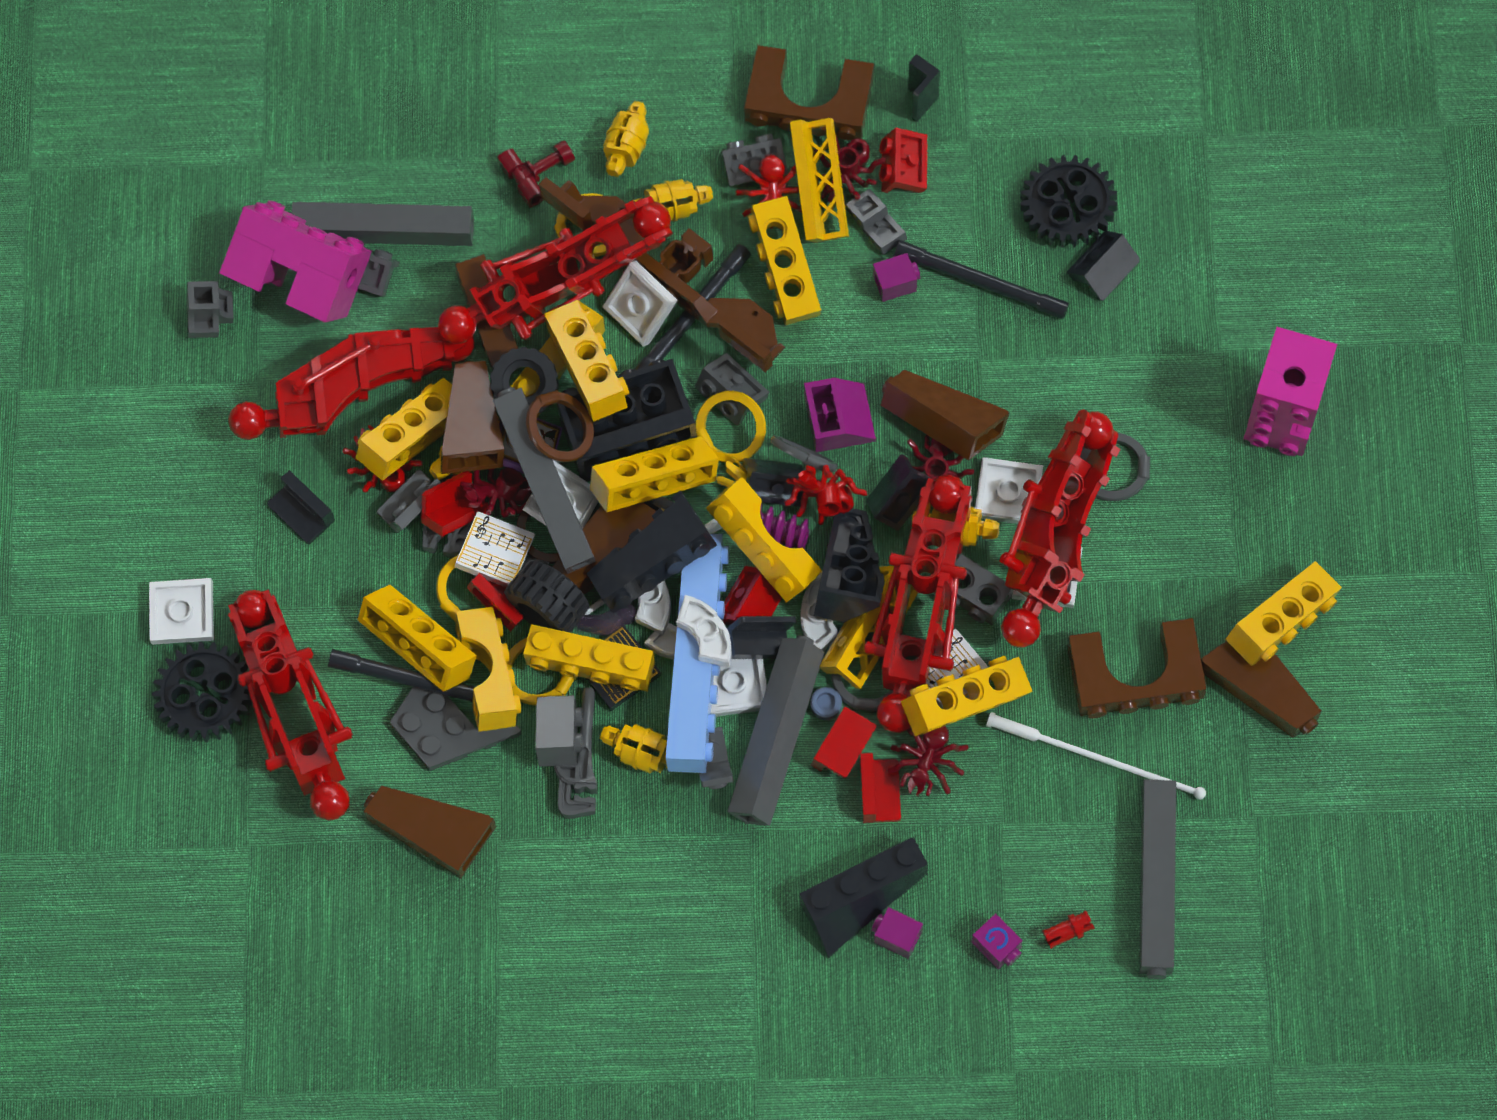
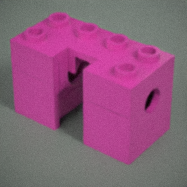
(273, 240)
(1289, 392)

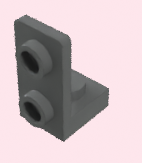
(718, 771)

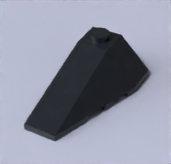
(851, 571)

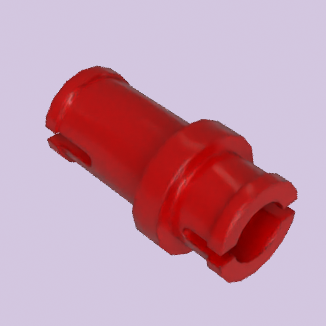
(1068, 929)

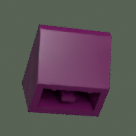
(838, 414)

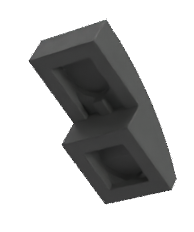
(875, 221)

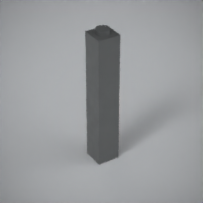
(391, 222)
(544, 483)
(776, 731)
(1157, 878)

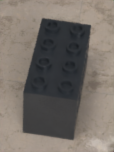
(654, 418)

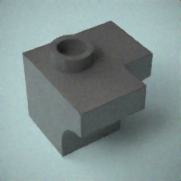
(207, 308)

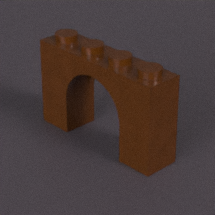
(770, 106)
(1102, 693)

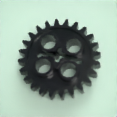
(1042, 209)
(189, 716)

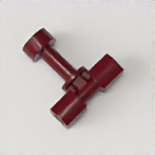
(527, 174)

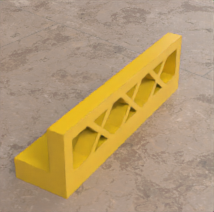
(808, 180)
(852, 638)

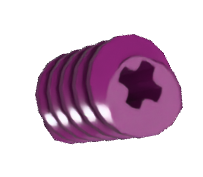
(785, 531)

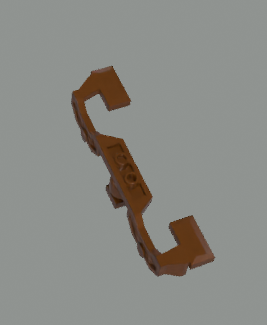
(739, 320)

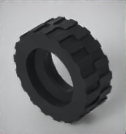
(524, 358)

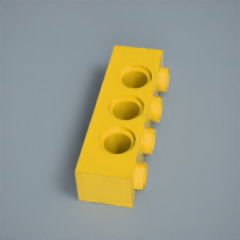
(779, 214)
(576, 343)
(406, 432)
(653, 473)
(1283, 614)
(416, 637)
(926, 715)

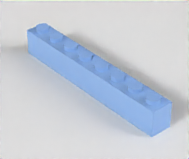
(693, 680)

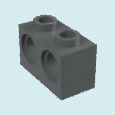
(981, 584)

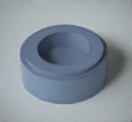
(826, 703)

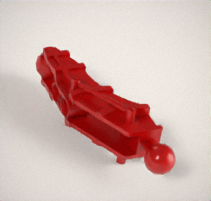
(650, 221)
(331, 381)
(946, 496)
(1052, 524)
(276, 668)

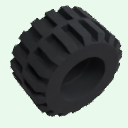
(546, 597)

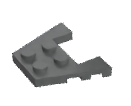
(440, 731)

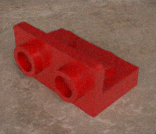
(904, 161)

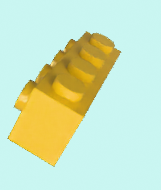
(589, 658)

